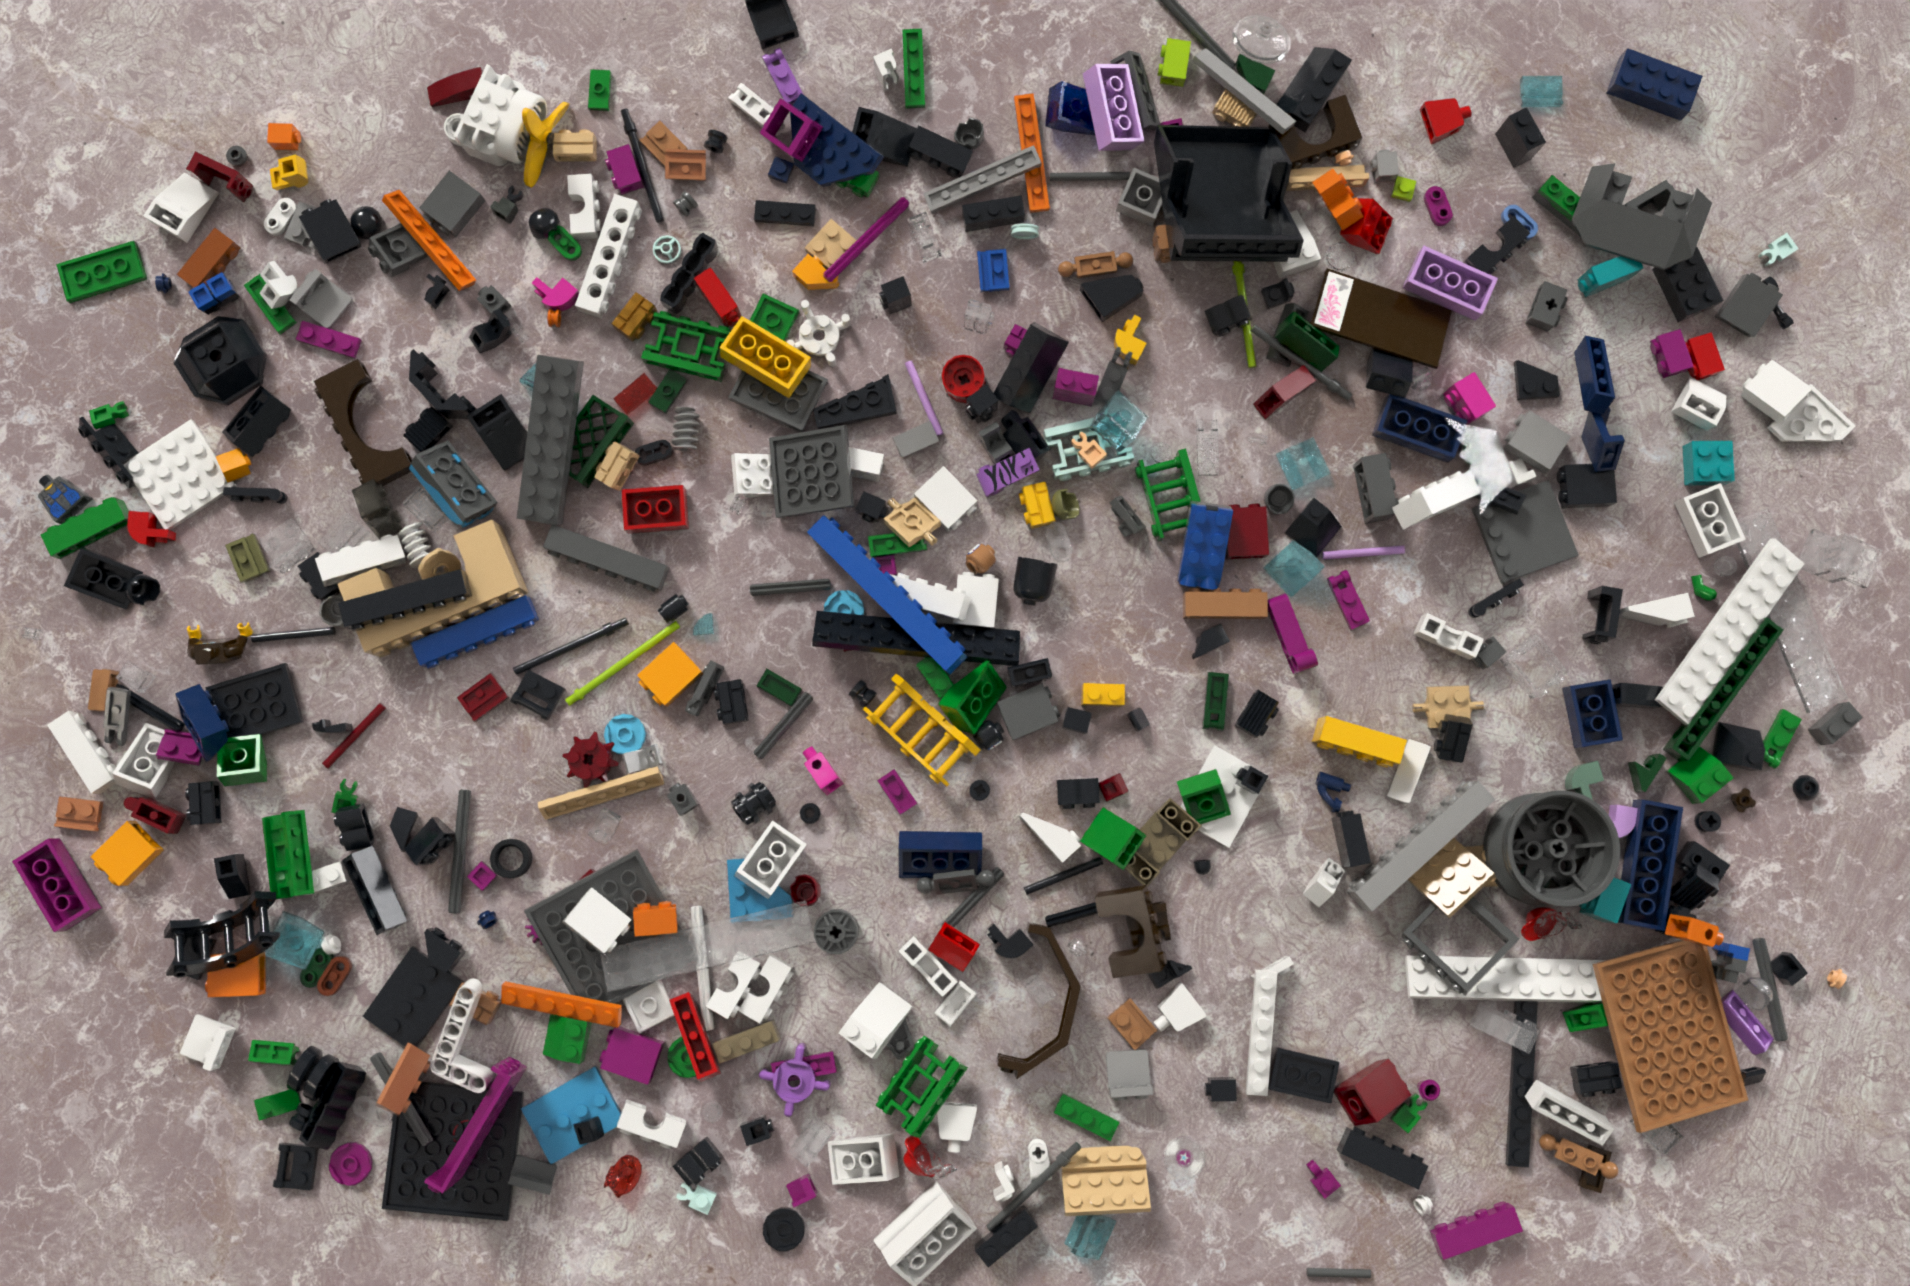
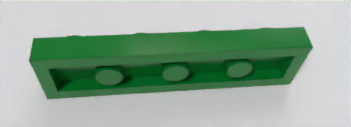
(913, 68)

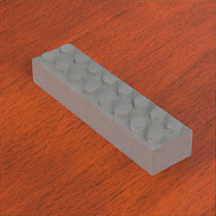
(1420, 845)

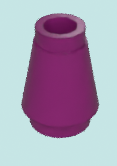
(1432, 1091)

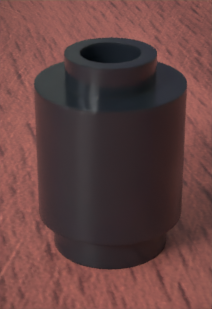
(673, 608)

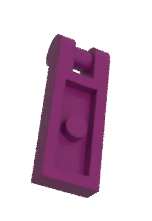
(1348, 600)

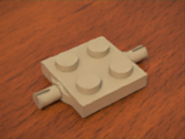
(912, 521)
(1447, 700)

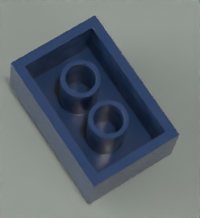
(1592, 713)

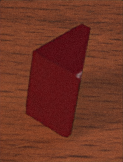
(1113, 787)

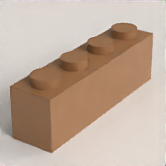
(1225, 604)

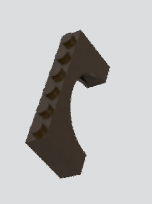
(339, 394)

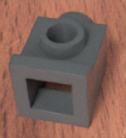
(498, 302)
(1488, 653)
(689, 801)

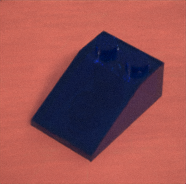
(1069, 109)

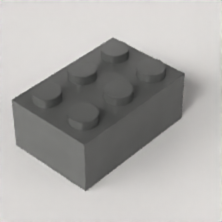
(1375, 487)

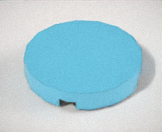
(844, 598)
(626, 733)

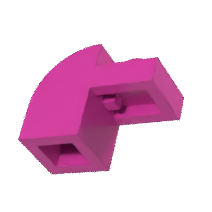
(560, 297)

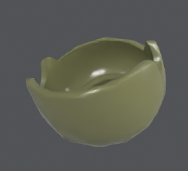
(1065, 505)

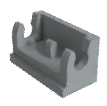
(915, 439)

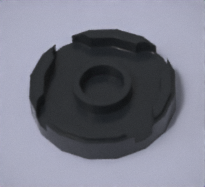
(783, 1229)

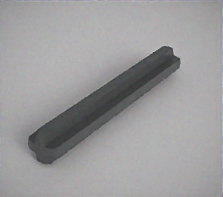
(790, 587)
(783, 725)
(972, 900)

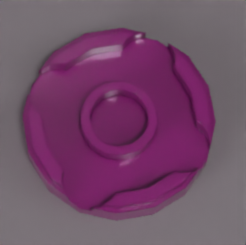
(350, 1163)

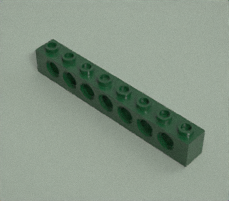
(1689, 737)

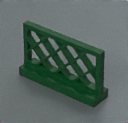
(615, 434)

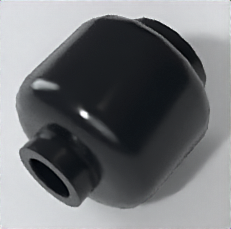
(989, 735)

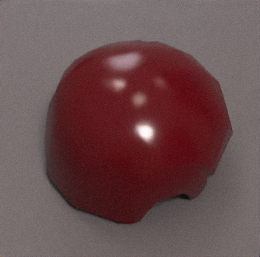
(805, 888)

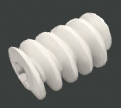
(414, 543)

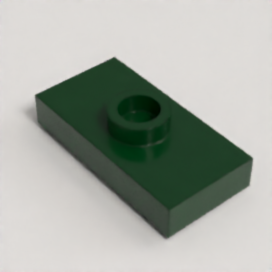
(667, 391)

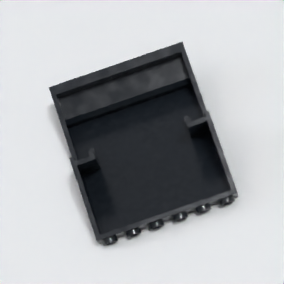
(1225, 194)

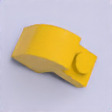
(291, 172)
(1128, 342)

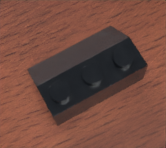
(256, 421)

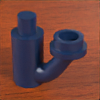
(1326, 781)

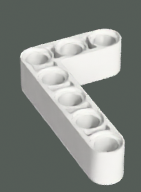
(455, 1037)

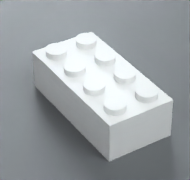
(1434, 499)
(928, 1239)

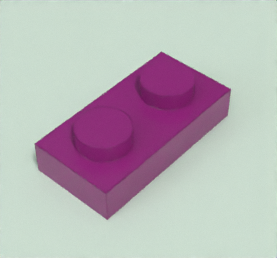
(897, 791)

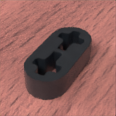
(651, 448)

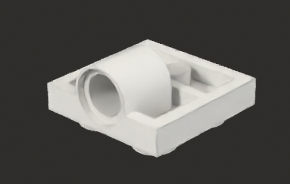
(752, 474)

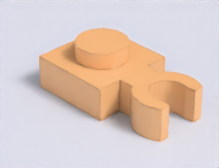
(1090, 452)

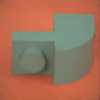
(1582, 776)

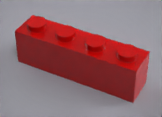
(694, 1037)

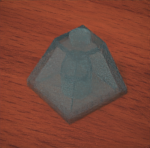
(1293, 568)

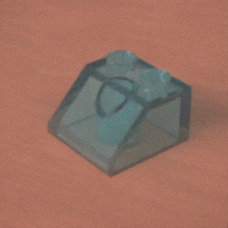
(1119, 421)
(296, 940)

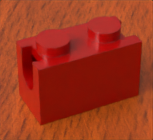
(1704, 357)
(953, 947)

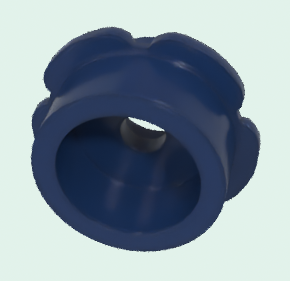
(163, 283)
(487, 919)

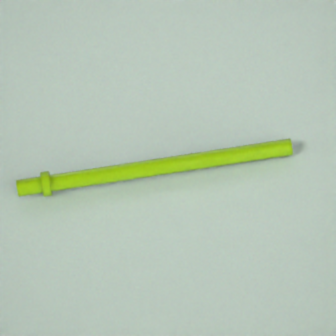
(580, 693)

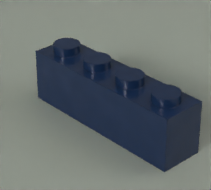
(1594, 375)

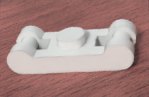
(752, 105)

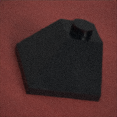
(1314, 527)
(1739, 747)

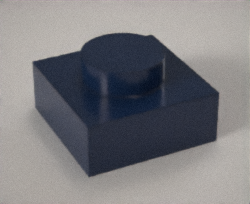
(781, 170)

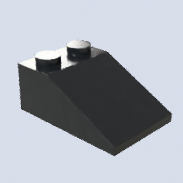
(100, 577)

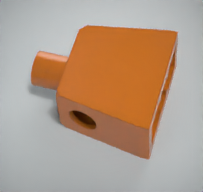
(1693, 931)

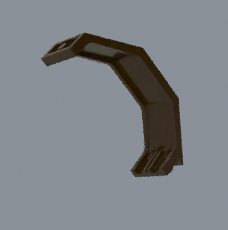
(1023, 1065)

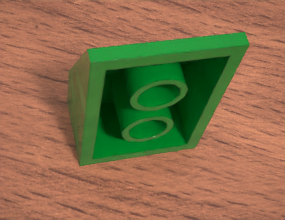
(973, 698)

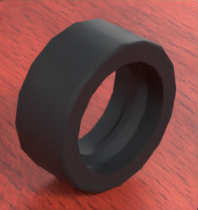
(495, 853)

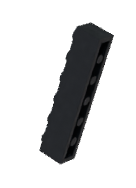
(405, 599)

